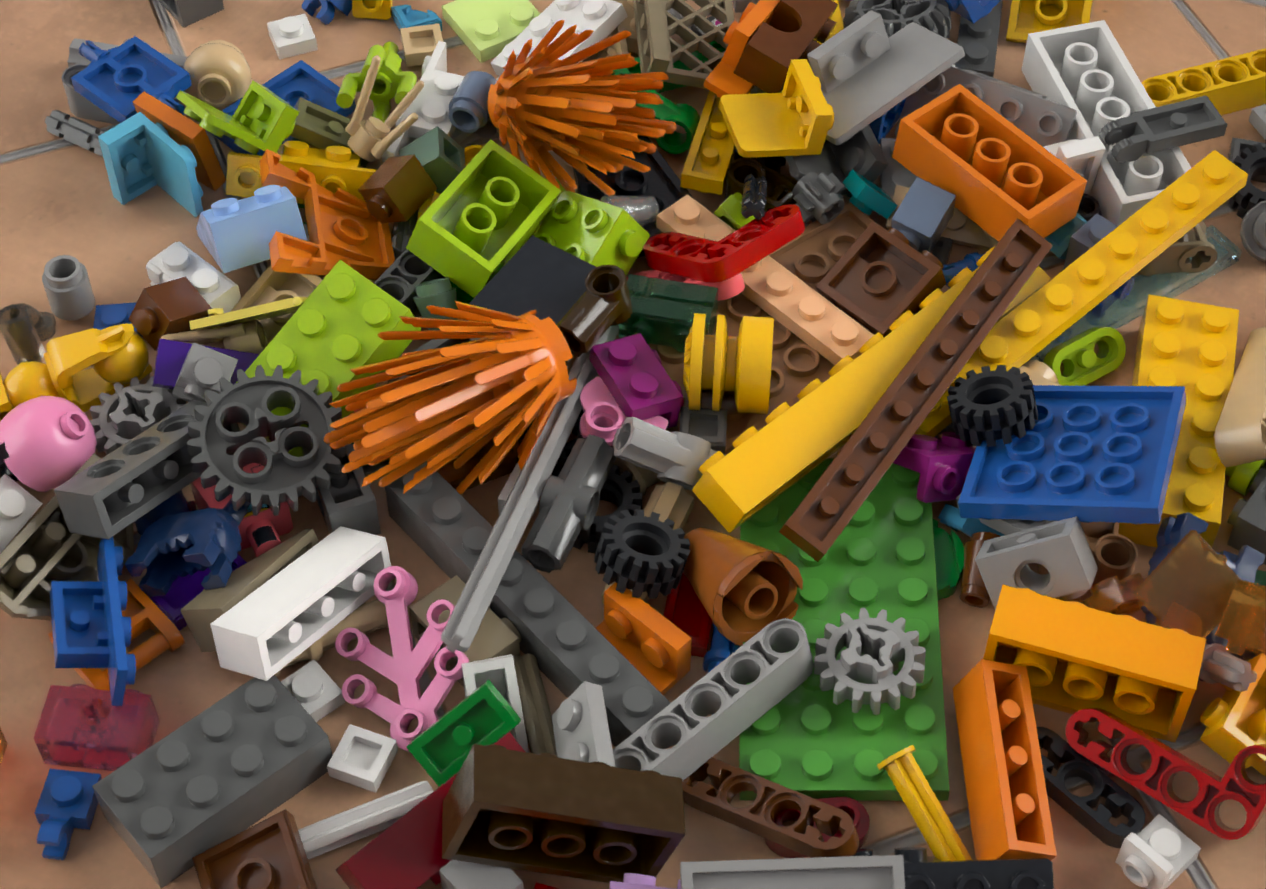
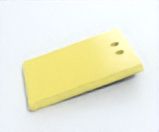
(218, 318)

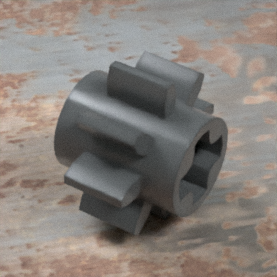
(819, 197)

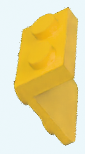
(780, 122)

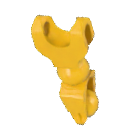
(113, 352)

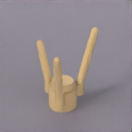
(373, 136)
(240, 337)

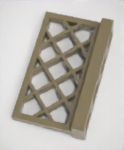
(660, 51)

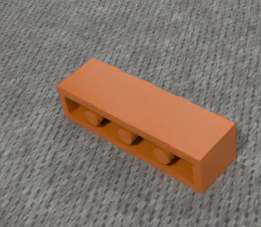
(1002, 764)

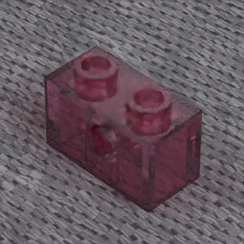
(88, 732)

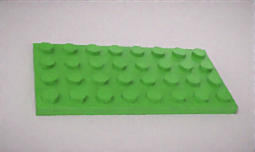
(874, 564)

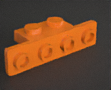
(722, 78)

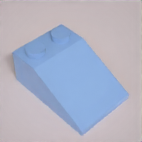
(241, 230)

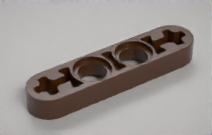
(769, 802)

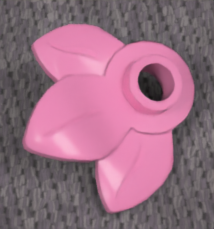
(603, 411)

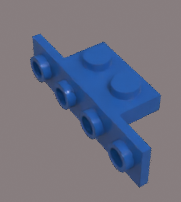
(90, 622)

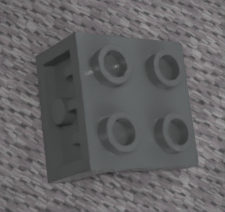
(858, 153)

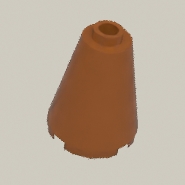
(740, 583)

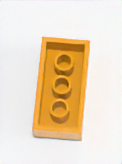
(1097, 660)

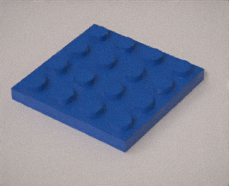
(1088, 457)

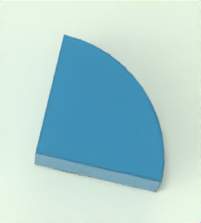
(406, 17)
(951, 517)

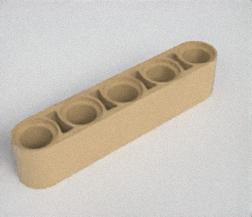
(1242, 423)

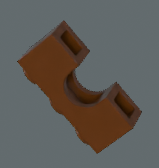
(787, 37)

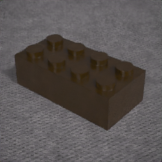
(561, 815)

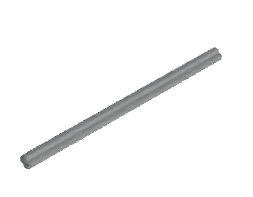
(518, 510)

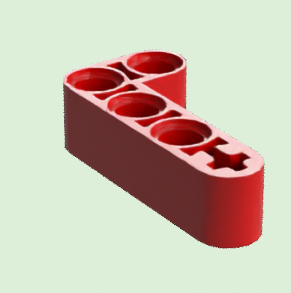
(1163, 768)

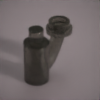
(25, 330)

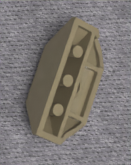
(50, 553)

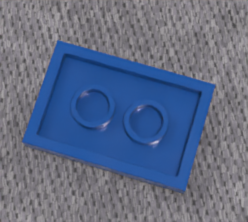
(290, 85)

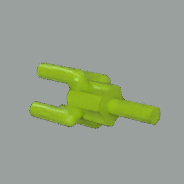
(388, 84)

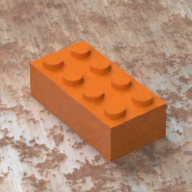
(987, 165)

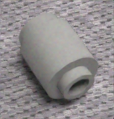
(68, 288)

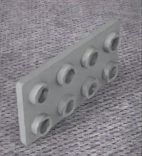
(870, 73)
(1027, 110)

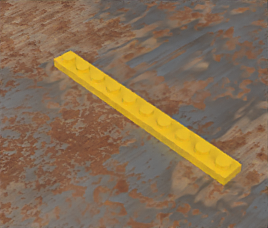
(1099, 272)

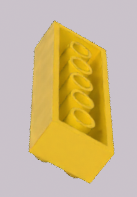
(1194, 349)

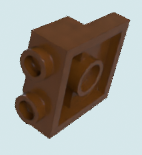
(881, 278)

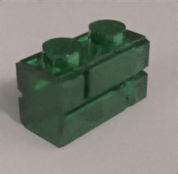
(666, 310)

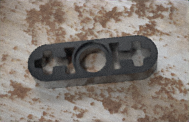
(1117, 801)

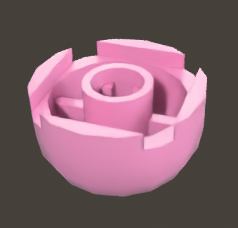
(46, 441)

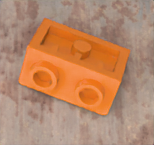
(645, 638)

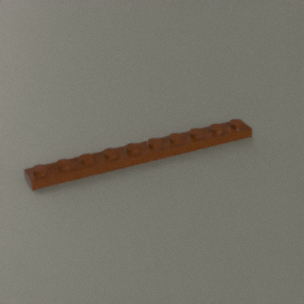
(914, 392)

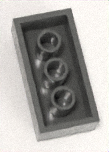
(214, 777)

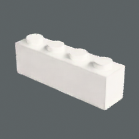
(300, 603)

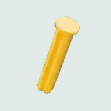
(924, 806)

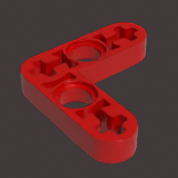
(724, 259)

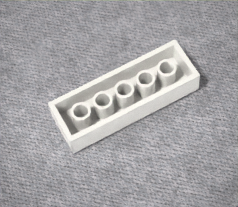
(1091, 74)

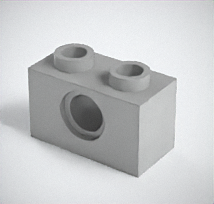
(1055, 545)

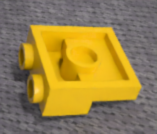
(1239, 719)

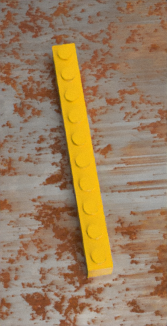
(826, 413)

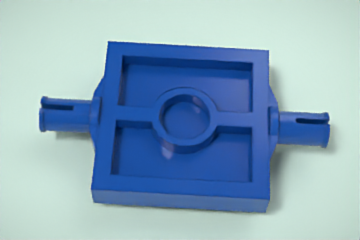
(126, 71)

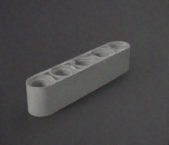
(725, 694)

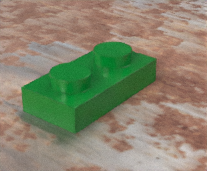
(477, 719)

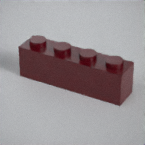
(409, 848)

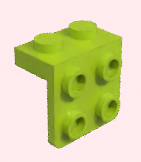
(257, 124)
(593, 231)

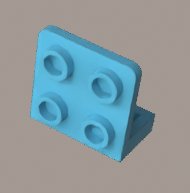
(145, 156)

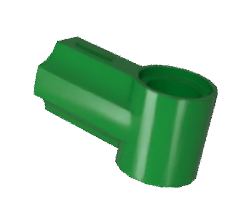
(682, 115)

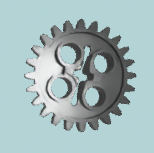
(251, 404)

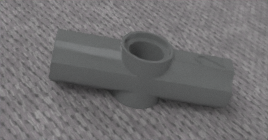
(568, 504)

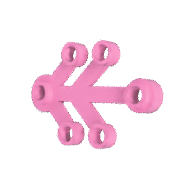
(407, 662)

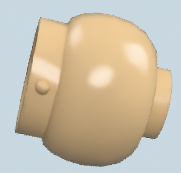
(218, 73)

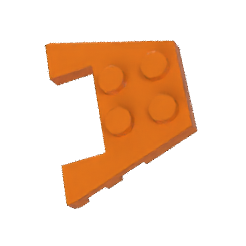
(336, 225)

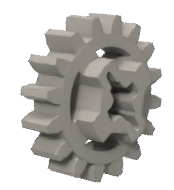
(130, 412)
(869, 660)

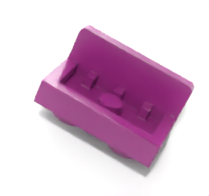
(637, 379)
(941, 465)

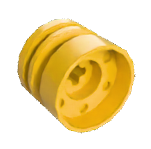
(730, 363)

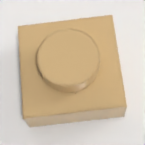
(419, 42)

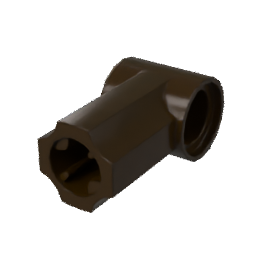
(600, 306)

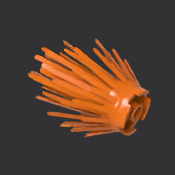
(576, 108)
(477, 392)

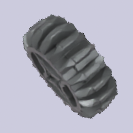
(898, 13)

